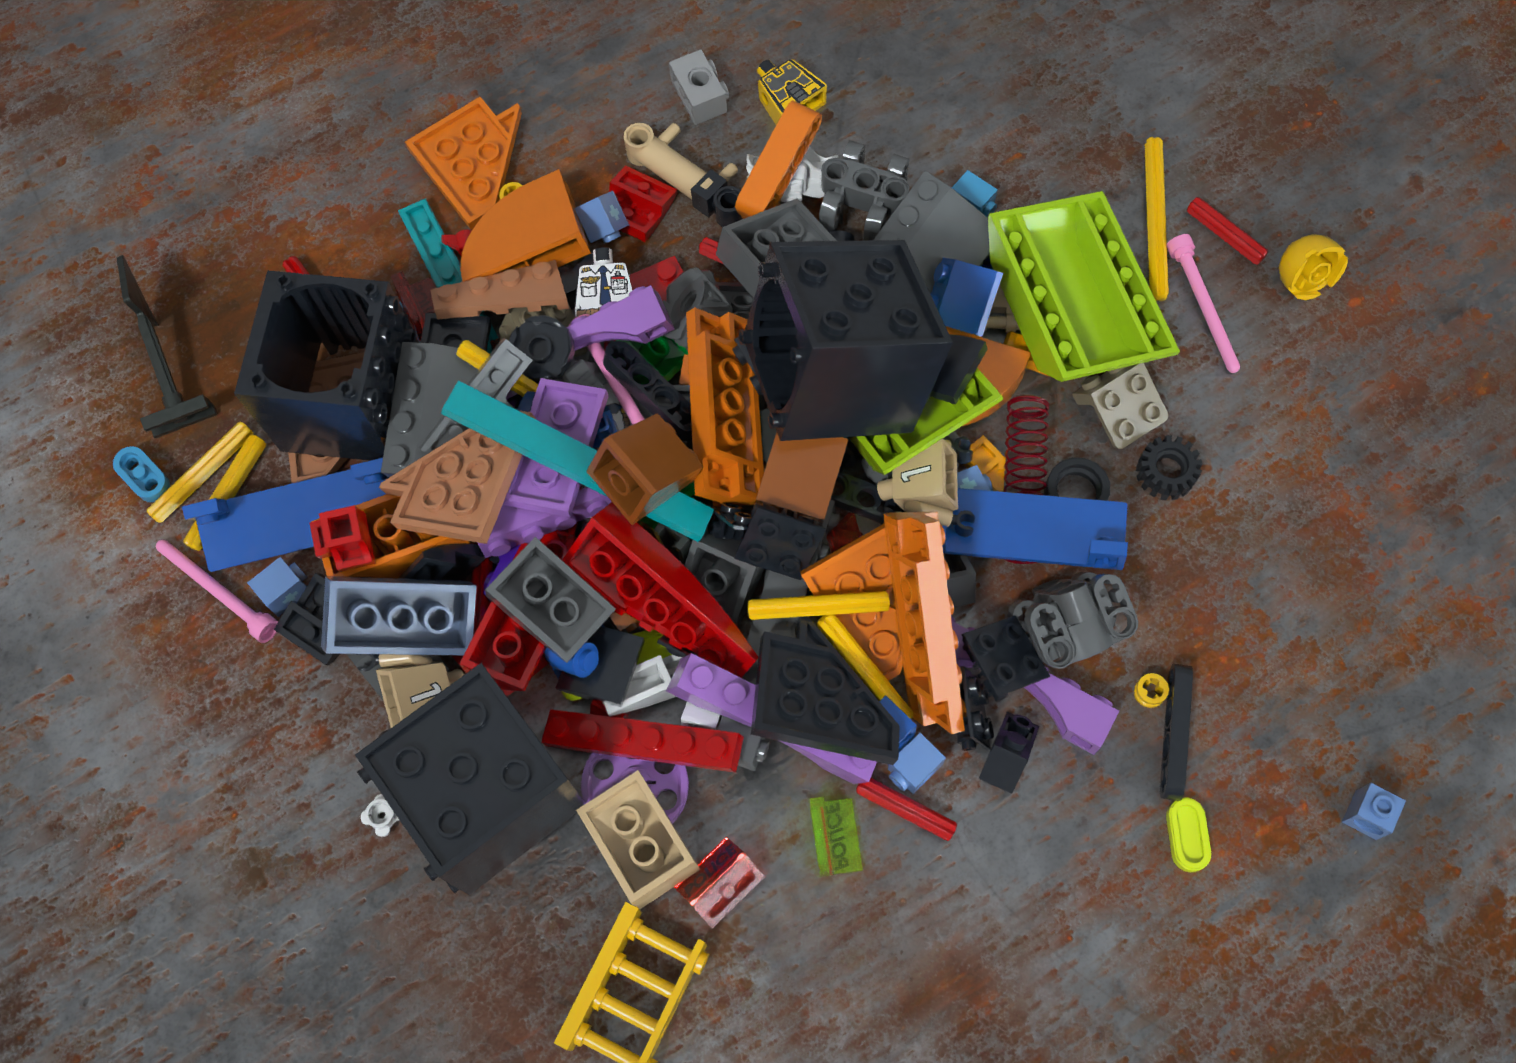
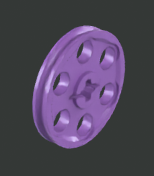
(674, 781)

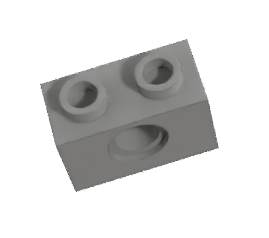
(698, 86)

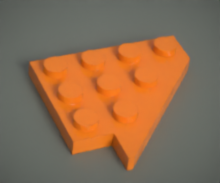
(468, 156)
(858, 569)

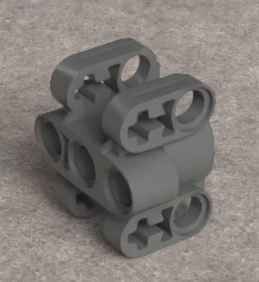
(880, 198)
(1075, 617)

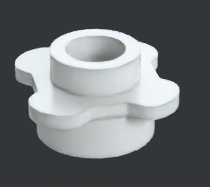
(371, 816)

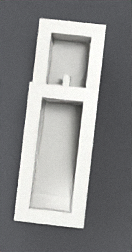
(647, 685)

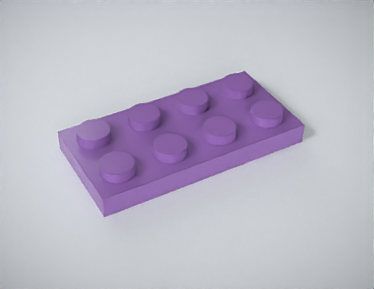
(573, 411)

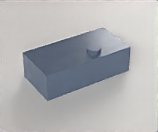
(397, 616)

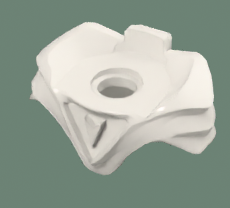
(806, 178)

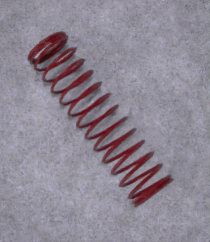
(1024, 417)

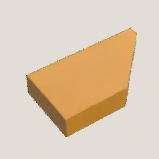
(989, 462)

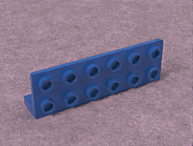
(278, 518)
(1041, 529)

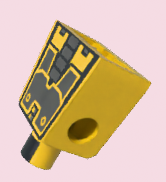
(788, 83)

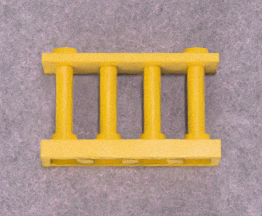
(612, 961)

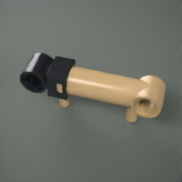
(705, 189)

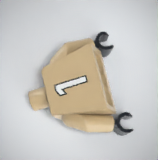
(931, 483)
(409, 682)

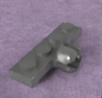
(494, 379)

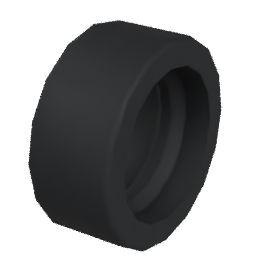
(1081, 467)

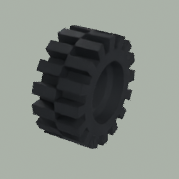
(1179, 453)

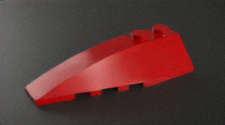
(656, 589)
(501, 643)

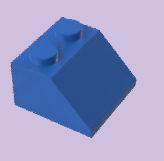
(965, 294)

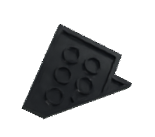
(817, 699)

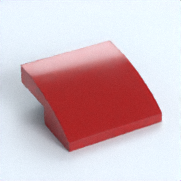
(642, 201)

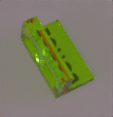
(835, 836)

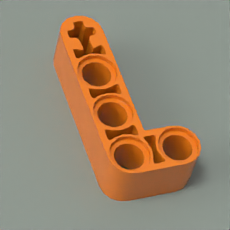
(778, 160)

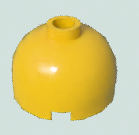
(1311, 265)

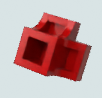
(344, 536)

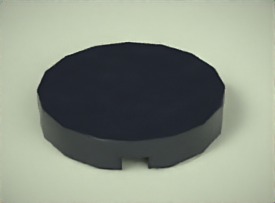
(548, 342)

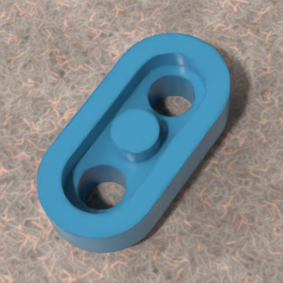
(142, 476)

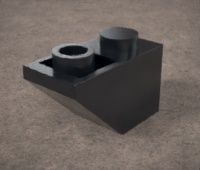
(1009, 752)

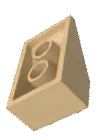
(638, 840)

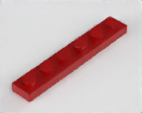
(643, 740)

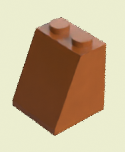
(643, 467)
(802, 475)

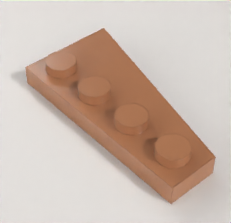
(517, 288)

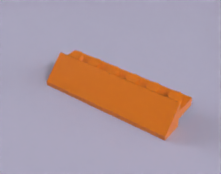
(723, 411)
(925, 618)

